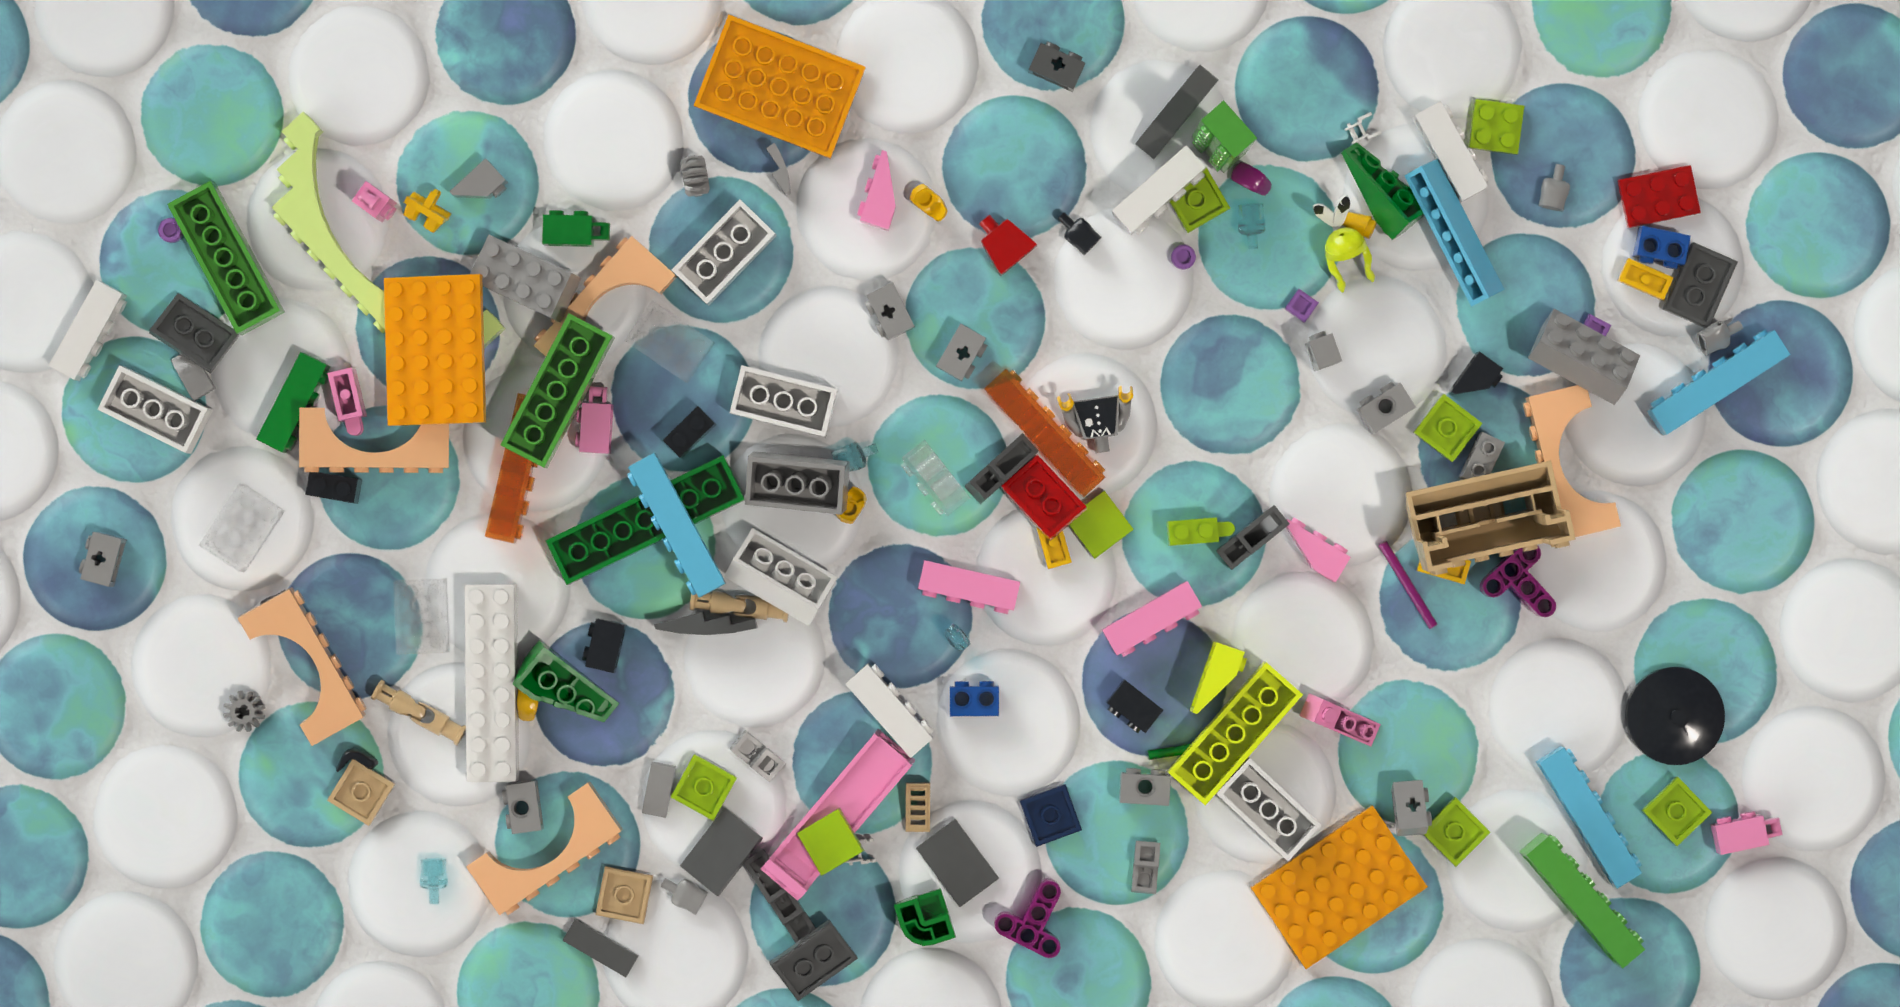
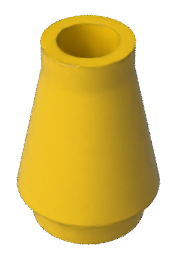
(1362, 223)

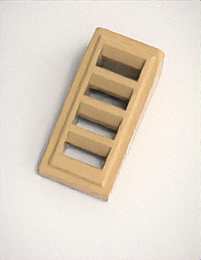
(917, 786)

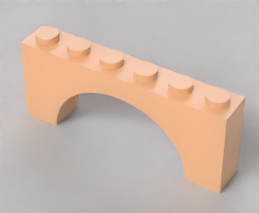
(629, 266)
(1549, 417)
(324, 450)
(288, 618)
(509, 885)

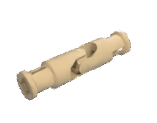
(723, 603)
(404, 705)

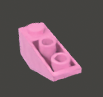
(880, 203)
(1320, 555)
(1340, 719)

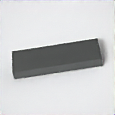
(600, 948)

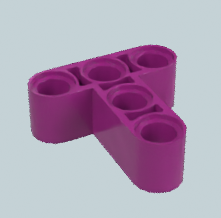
(1515, 582)
(1030, 922)

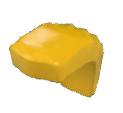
(929, 202)
(855, 504)
(526, 707)

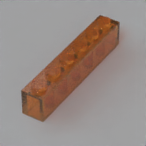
(1045, 434)
(511, 493)

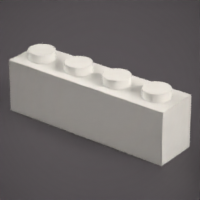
(1448, 147)
(88, 330)

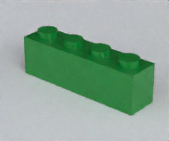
(297, 392)

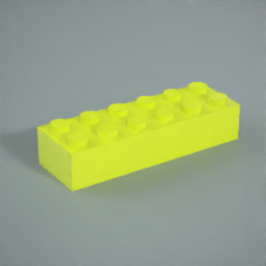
(1234, 733)

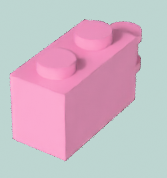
(375, 202)
(348, 399)
(596, 423)
(1743, 832)

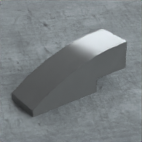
(1001, 468)
(1252, 537)

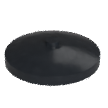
(1675, 715)

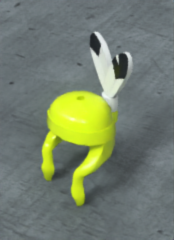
(1342, 242)

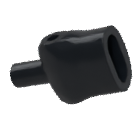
(1079, 233)

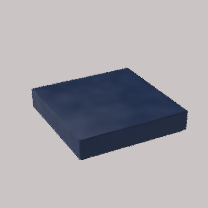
(1050, 815)

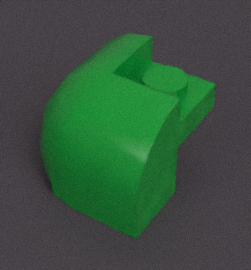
(925, 918)

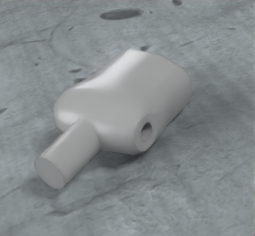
(1554, 191)
(1716, 336)
(685, 894)

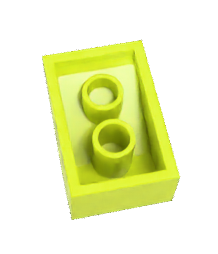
(1219, 671)

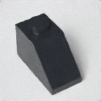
(1478, 375)

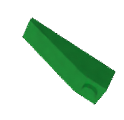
(1386, 196)
(555, 681)

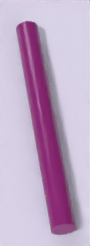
(1408, 585)

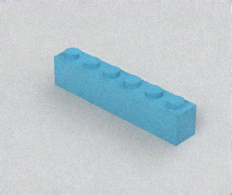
(1454, 232)
(1718, 382)
(676, 525)
(1588, 816)

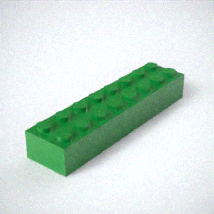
(629, 526)

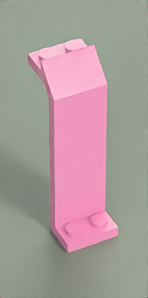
(856, 793)

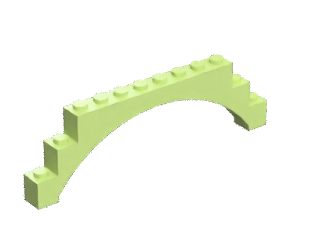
(305, 216)

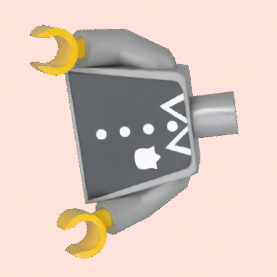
(1097, 417)

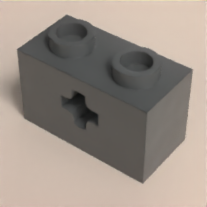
(1065, 78)

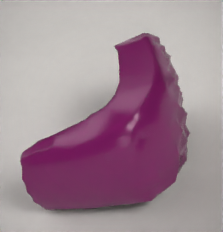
(1251, 178)

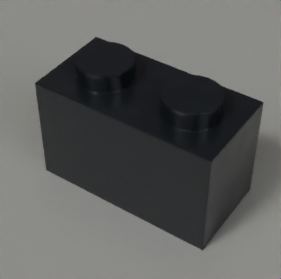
(689, 432)
(333, 487)
(604, 645)
(1134, 706)

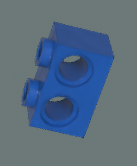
(1661, 240)
(974, 707)

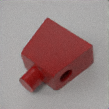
(1005, 243)

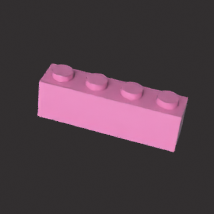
(968, 585)
(1151, 618)

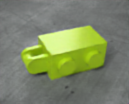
(1197, 531)

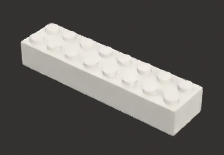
(489, 680)

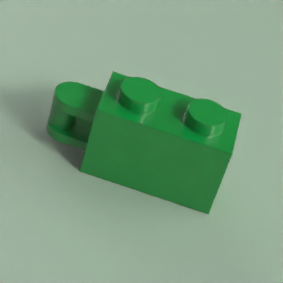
(572, 230)

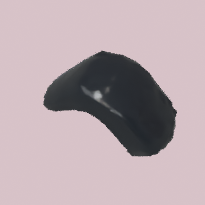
(359, 755)

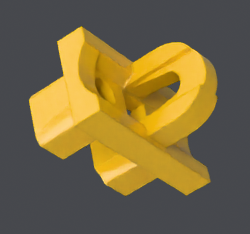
(418, 204)

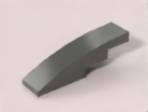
(1176, 111)
(698, 625)
(785, 906)

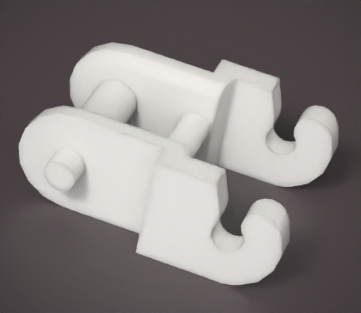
(1351, 129)
(860, 856)

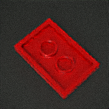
(1659, 196)
(1043, 497)

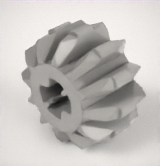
(695, 176)
(247, 720)

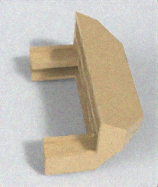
(1481, 517)

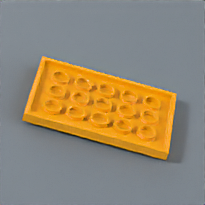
(779, 86)
(435, 350)
(1339, 887)

